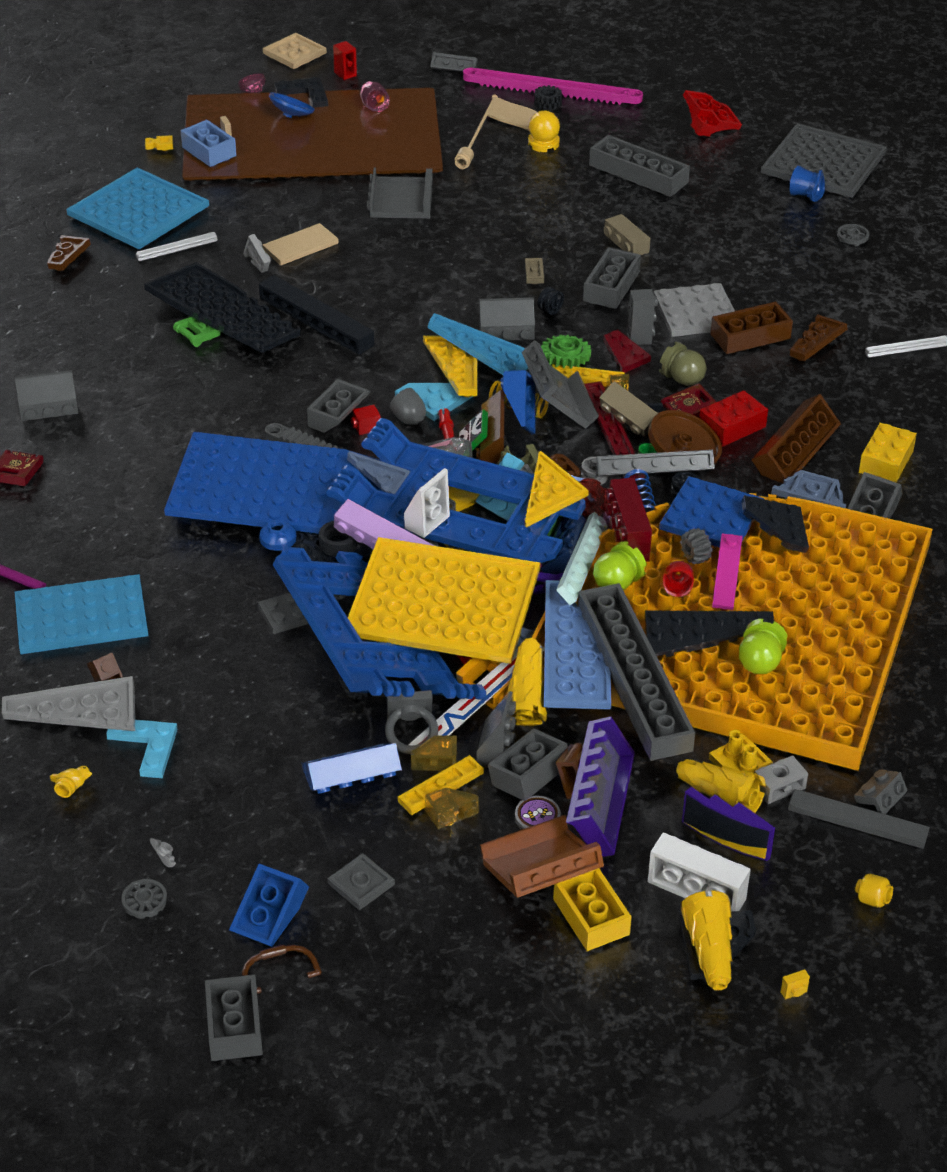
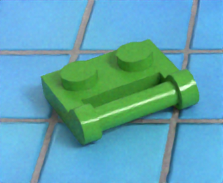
(202, 331)

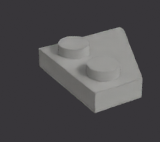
(256, 252)

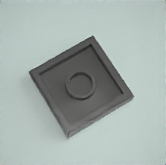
(361, 881)

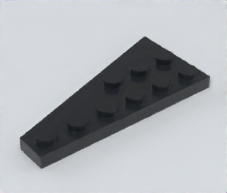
(697, 630)

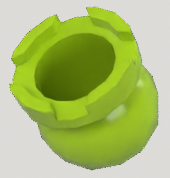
(619, 566)
(762, 646)

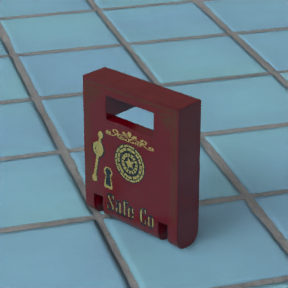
(688, 400)
(19, 462)

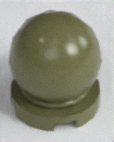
(683, 365)

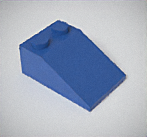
(520, 392)
(268, 905)

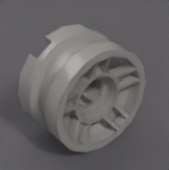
(589, 470)

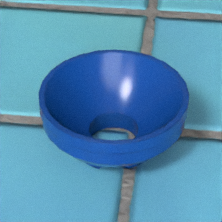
(277, 539)

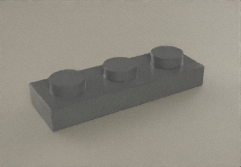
(452, 62)

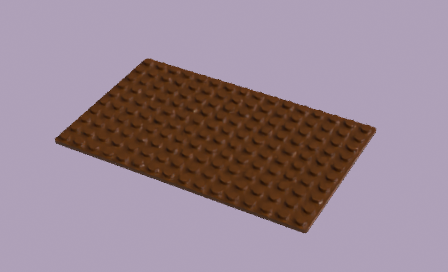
(330, 141)

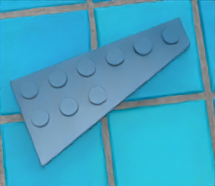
(487, 348)

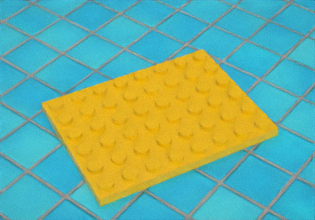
(444, 599)

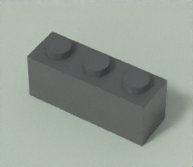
(642, 316)

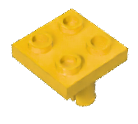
(739, 754)

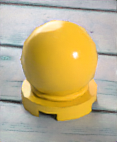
(544, 131)

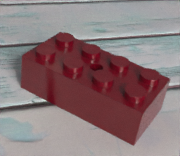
(629, 515)

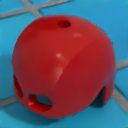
(678, 584)

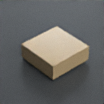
(225, 125)

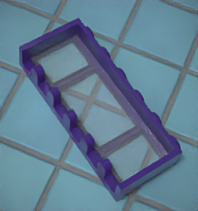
(601, 785)

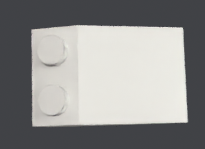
(429, 506)

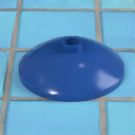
(290, 106)

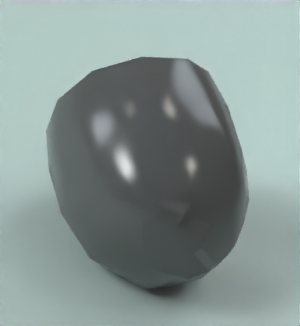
(408, 407)

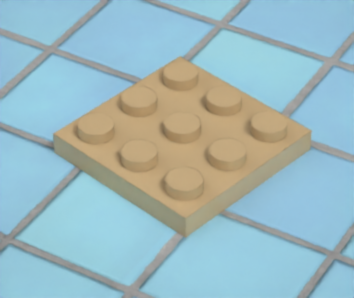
(294, 50)

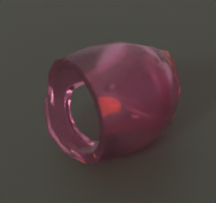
(372, 93)

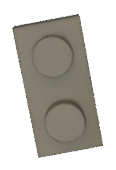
(534, 270)

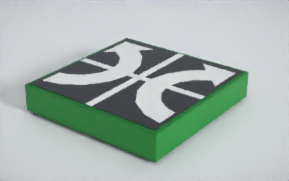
(476, 429)

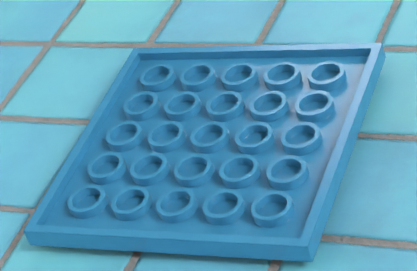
(137, 208)

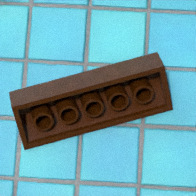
(797, 440)

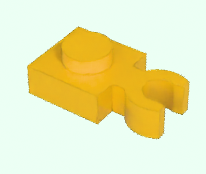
(161, 143)

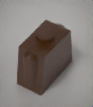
(568, 767)

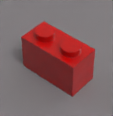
(345, 60)

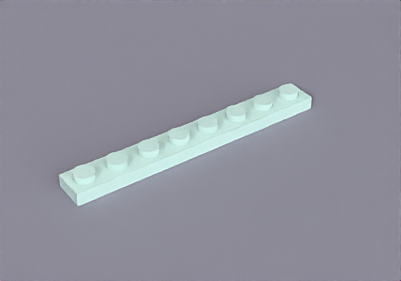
(581, 558)

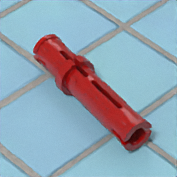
(446, 424)

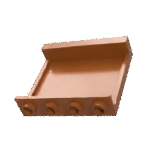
(539, 856)

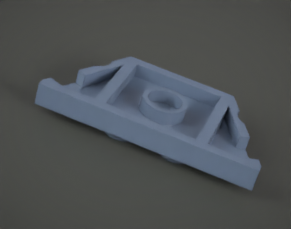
(811, 487)

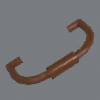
(280, 950)

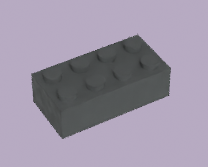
(611, 278)

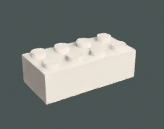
(690, 870)

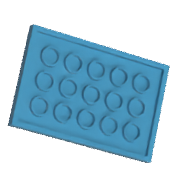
(80, 614)

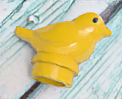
(70, 780)

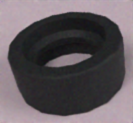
(331, 547)

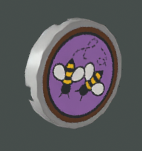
(535, 811)

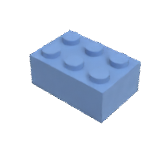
(208, 143)

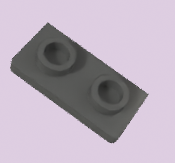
(882, 790)

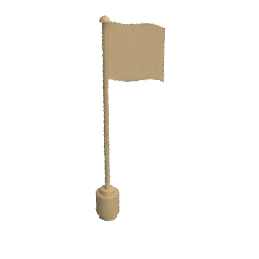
(501, 111)

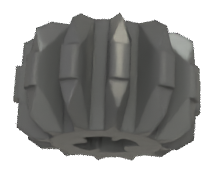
(696, 546)

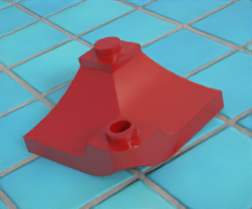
(708, 114)

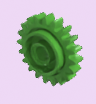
(566, 351)

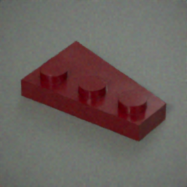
(625, 351)

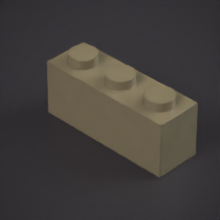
(626, 235)
(627, 408)

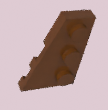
(67, 251)

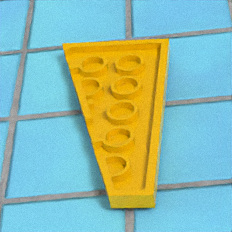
(455, 363)

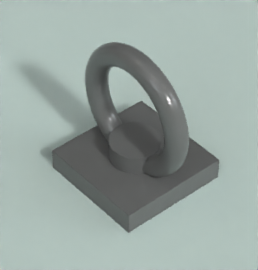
(409, 709)

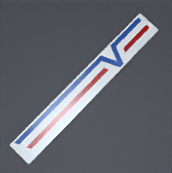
(466, 707)

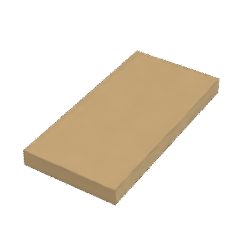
(300, 244)

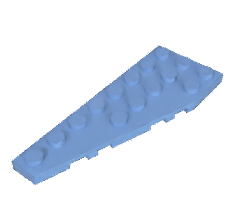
(572, 663)

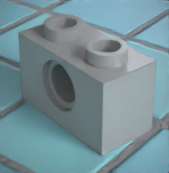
(782, 779)

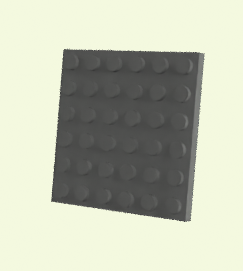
(842, 159)

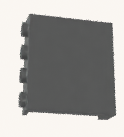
(400, 196)
(564, 393)

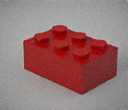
(735, 417)

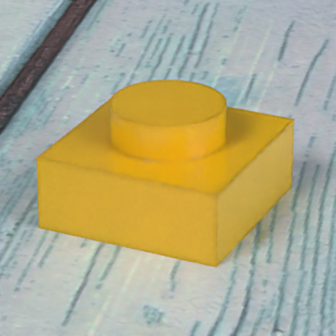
(795, 984)

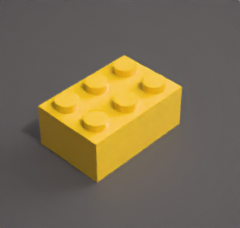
(887, 452)
(592, 909)

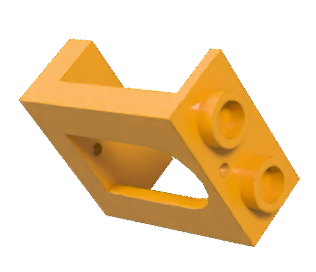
(473, 670)

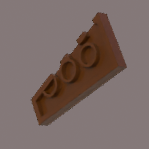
(818, 336)

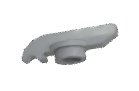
(164, 851)

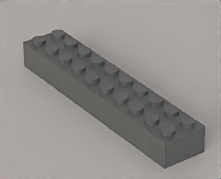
(637, 673)

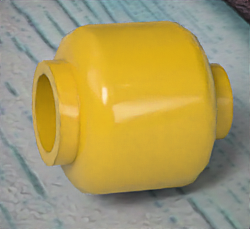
(874, 890)

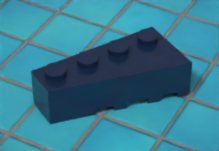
(569, 531)

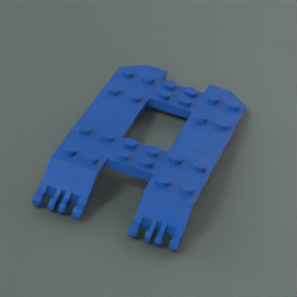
(464, 473)
(360, 662)

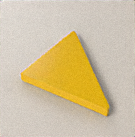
(551, 490)

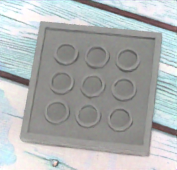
(692, 308)

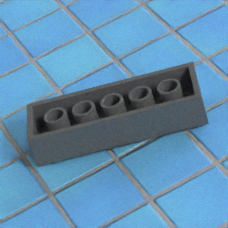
(639, 165)

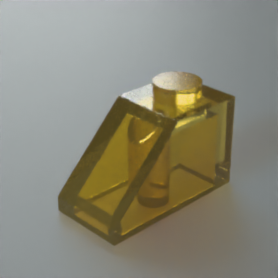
(435, 754)

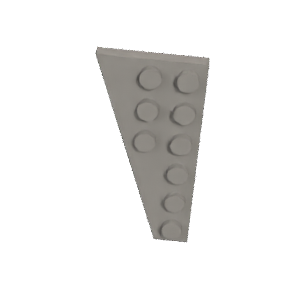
(94, 704)

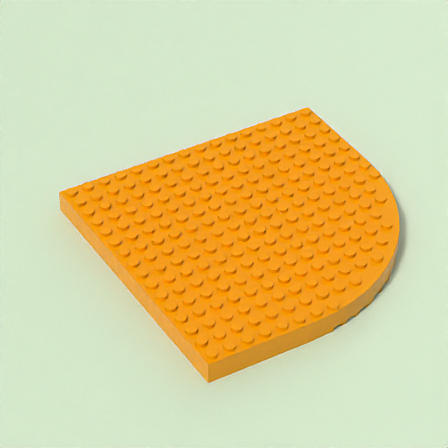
(841, 618)

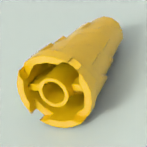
(528, 684)
(725, 782)
(710, 932)

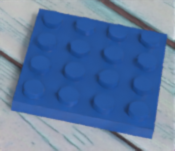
(708, 508)

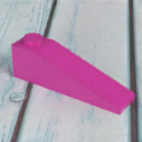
(727, 571)

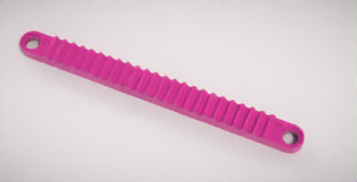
(570, 88)

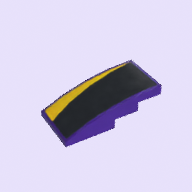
(728, 825)

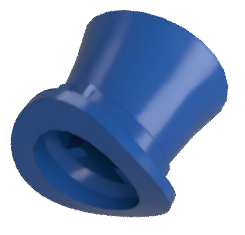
(807, 183)

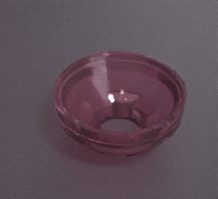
(252, 83)

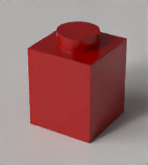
(365, 419)

